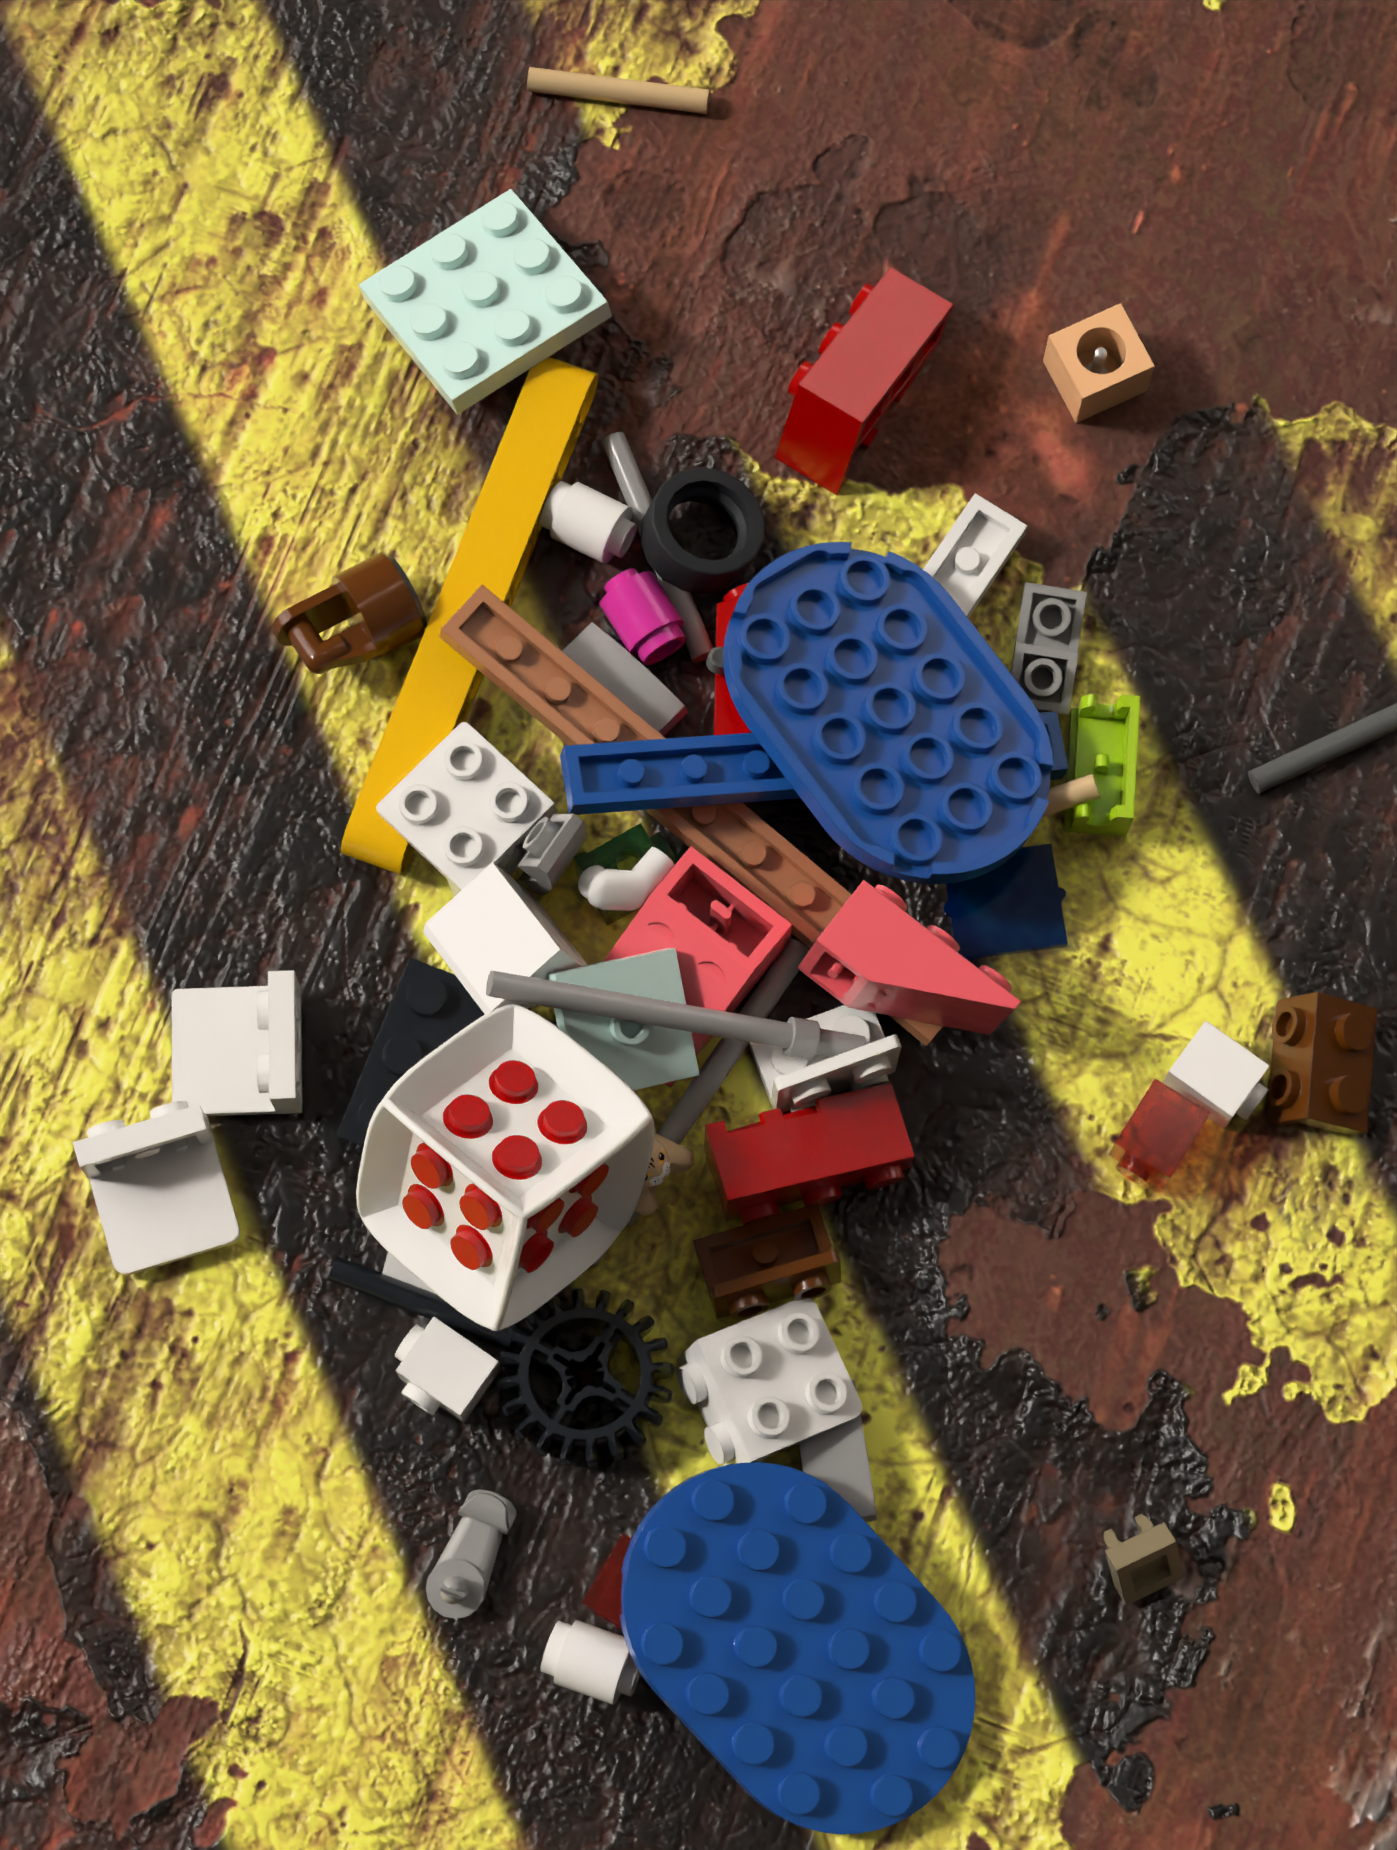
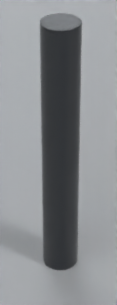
(411, 1299)

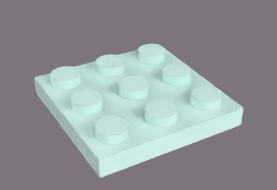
(485, 301)

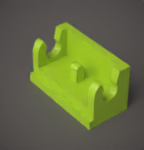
(1105, 744)

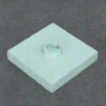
(632, 1050)

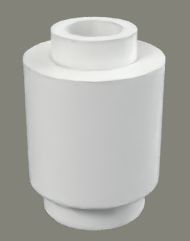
(588, 521)
(590, 1661)

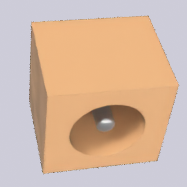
(1098, 363)

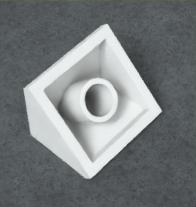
(498, 929)

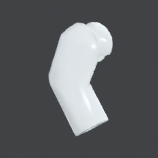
(625, 888)

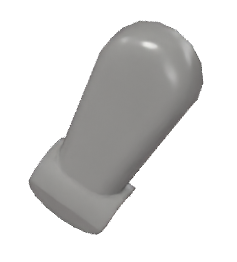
(465, 1566)

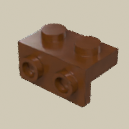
(1321, 1063)
(768, 1263)

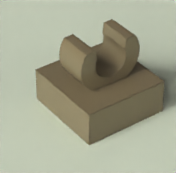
(1143, 1561)

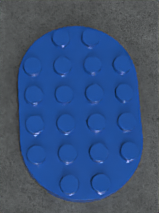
(888, 713)
(797, 1647)

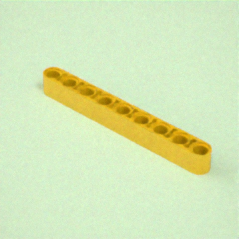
(491, 553)

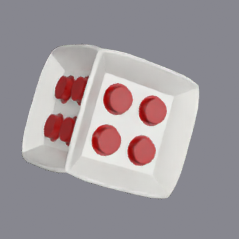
(504, 1165)

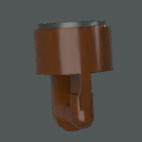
(373, 600)

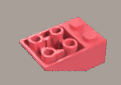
(719, 933)
(894, 966)

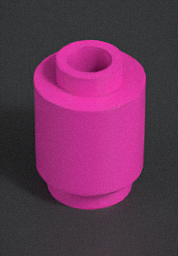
(643, 615)

